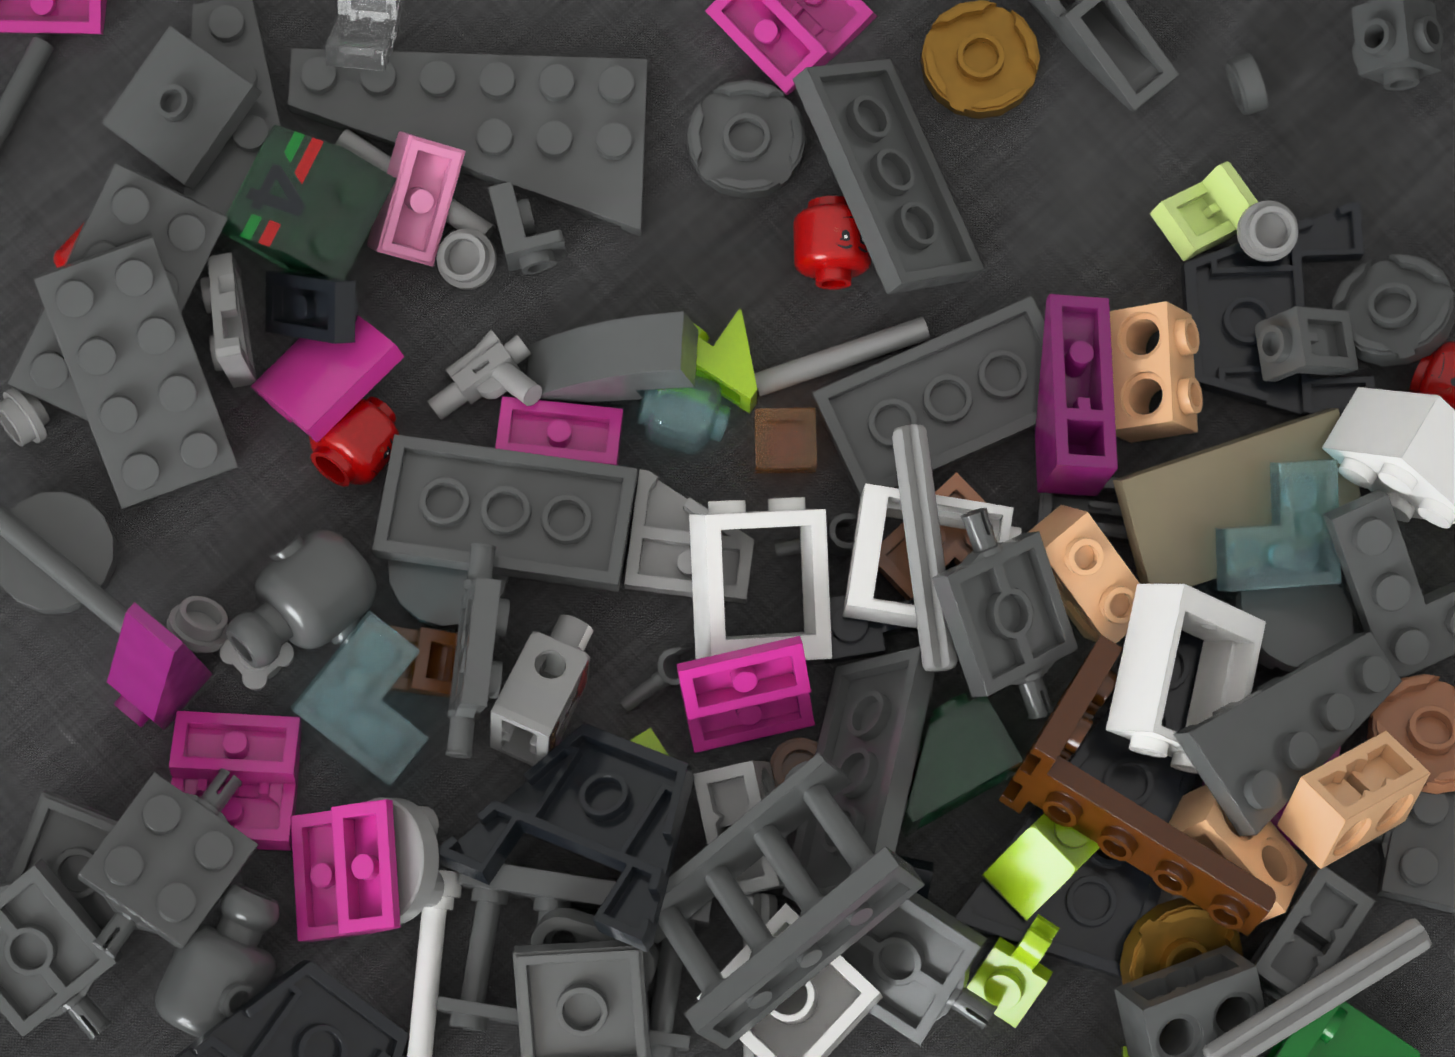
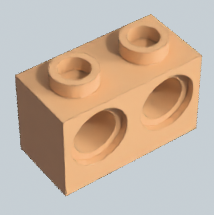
(1166, 367)
(1088, 573)
(1353, 799)
(1262, 855)

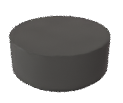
(1246, 84)

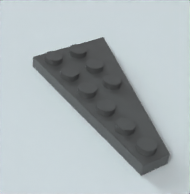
(542, 121)

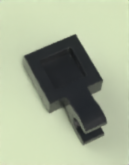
(857, 637)

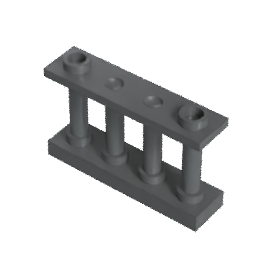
(550, 892)
(825, 924)

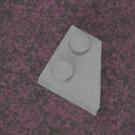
(231, 339)
(662, 550)

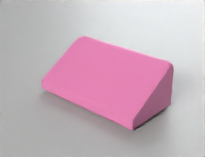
(419, 199)

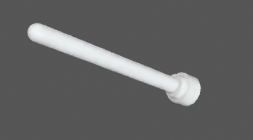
(429, 969)

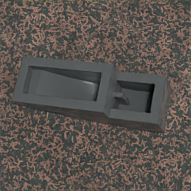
(1110, 46)
(616, 359)

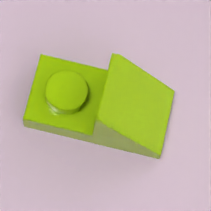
(729, 363)
(1038, 864)

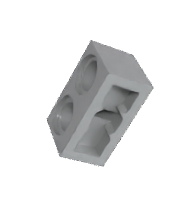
(724, 798)

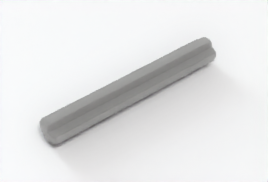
(923, 544)
(1322, 993)

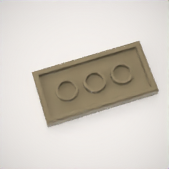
(1179, 503)

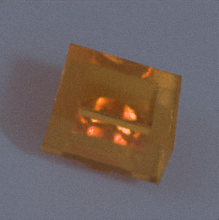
(785, 440)

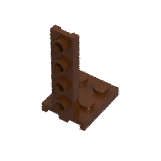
(1117, 823)

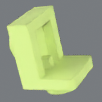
(1205, 212)

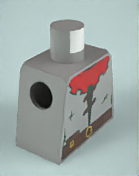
(542, 692)

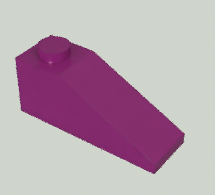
(1075, 398)
(153, 670)

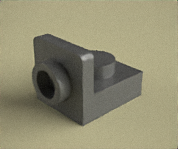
(514, 223)
(1306, 343)

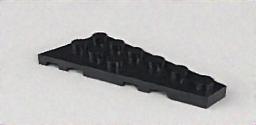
(1105, 894)

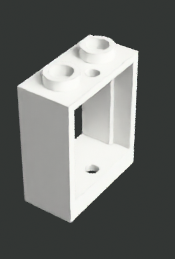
(882, 502)
(708, 574)
(1149, 656)

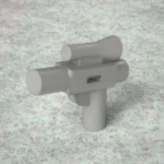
(487, 373)

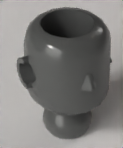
(306, 597)
(220, 964)

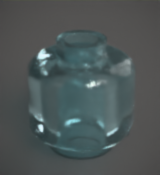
(684, 416)

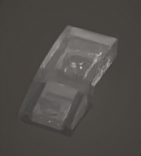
(364, 34)

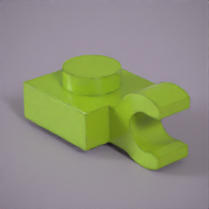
(1013, 974)

